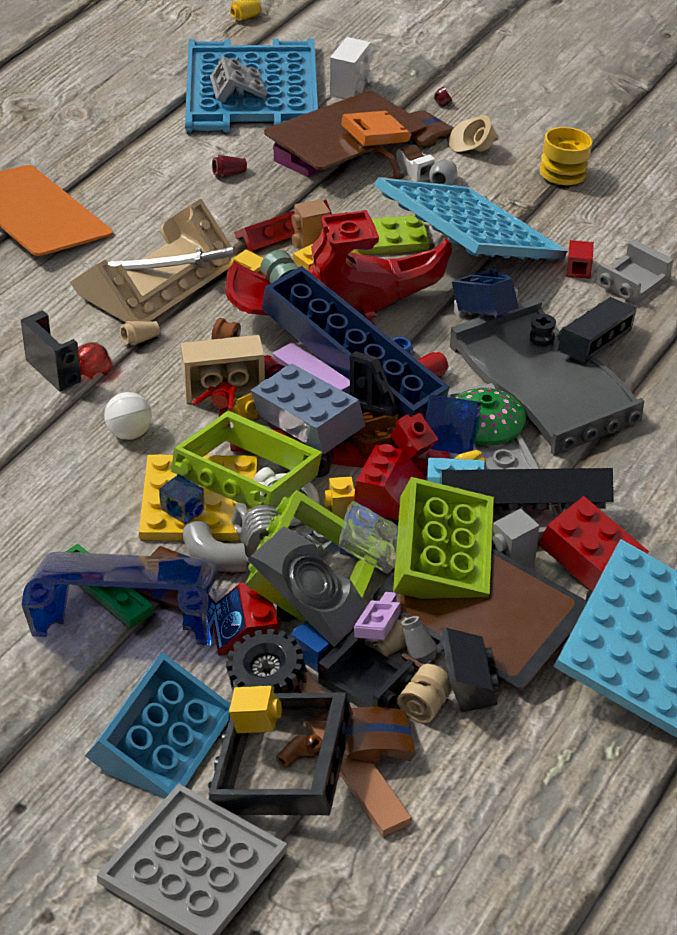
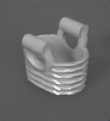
(253, 525)

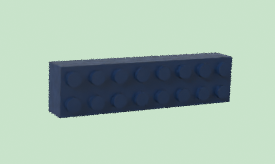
(336, 330)

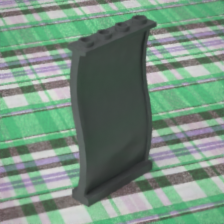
(560, 394)

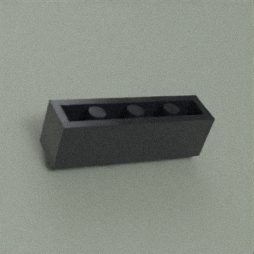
(596, 329)

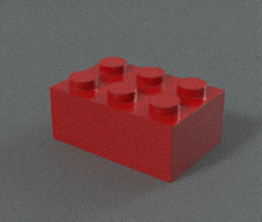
(584, 541)

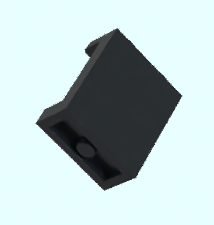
(53, 360)
(364, 673)

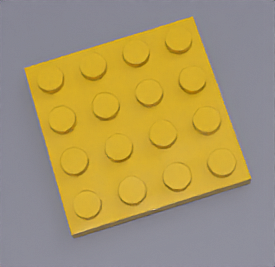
(218, 509)

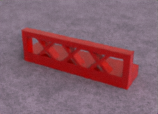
(269, 231)

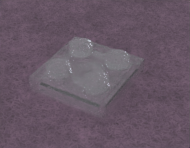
(369, 537)

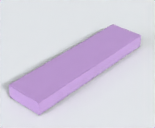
(296, 355)

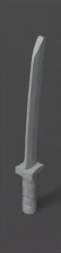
(199, 257)

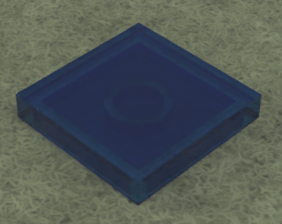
(453, 423)

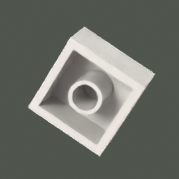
(350, 68)

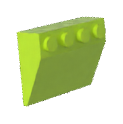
(443, 542)

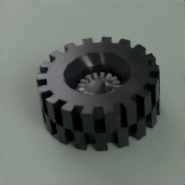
(267, 651)

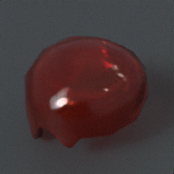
(94, 359)

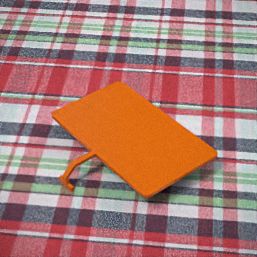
(43, 214)

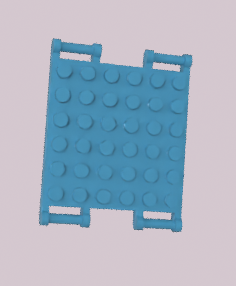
(287, 76)

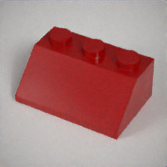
(384, 480)

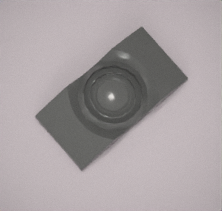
(309, 584)

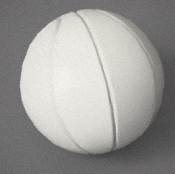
(128, 415)

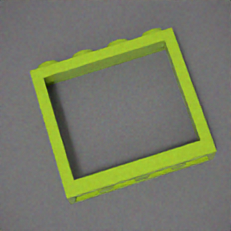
(254, 438)
(321, 521)

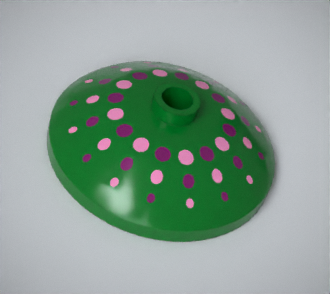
(500, 415)

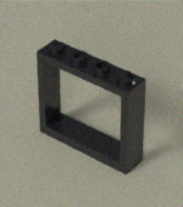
(314, 801)

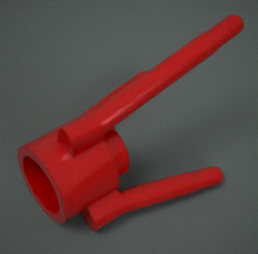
(221, 396)

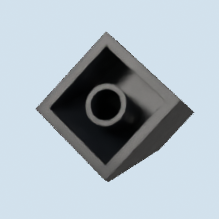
(470, 669)

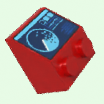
(239, 614)

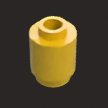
(245, 9)

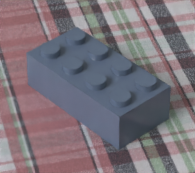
(308, 408)

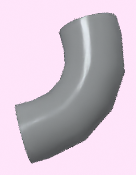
(201, 544)

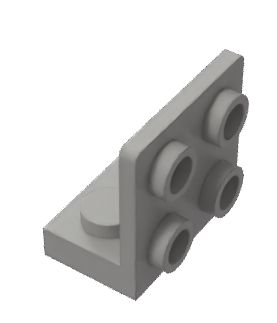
(231, 74)

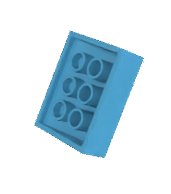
(161, 729)

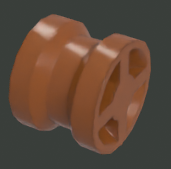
(223, 329)

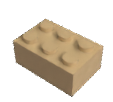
(222, 360)

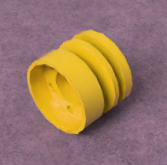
(565, 155)

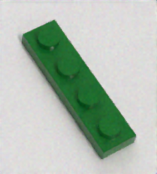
(121, 601)

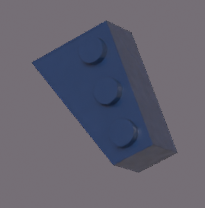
(486, 293)

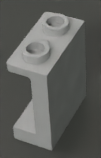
(636, 273)

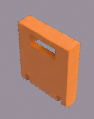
(380, 127)

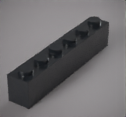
(536, 486)

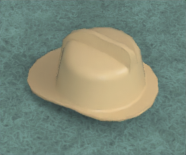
(473, 135)

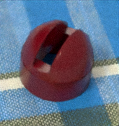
(442, 97)

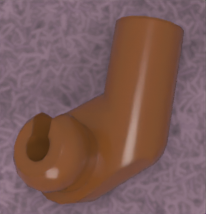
(299, 747)

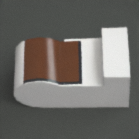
(413, 161)

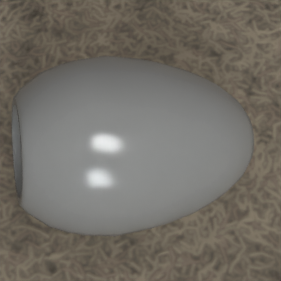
(443, 172)

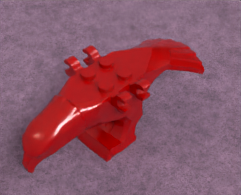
(359, 279)

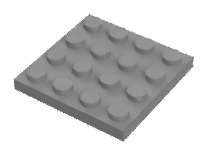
(192, 863)

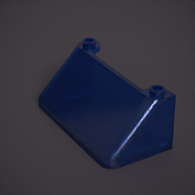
(194, 578)

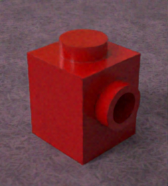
(413, 435)

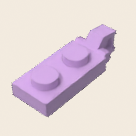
(378, 618)

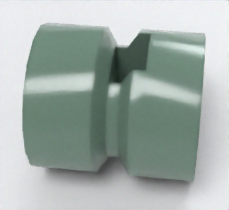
(277, 265)

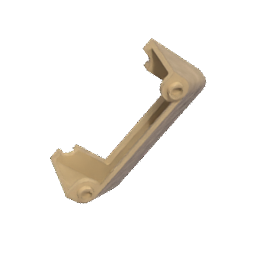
(150, 292)

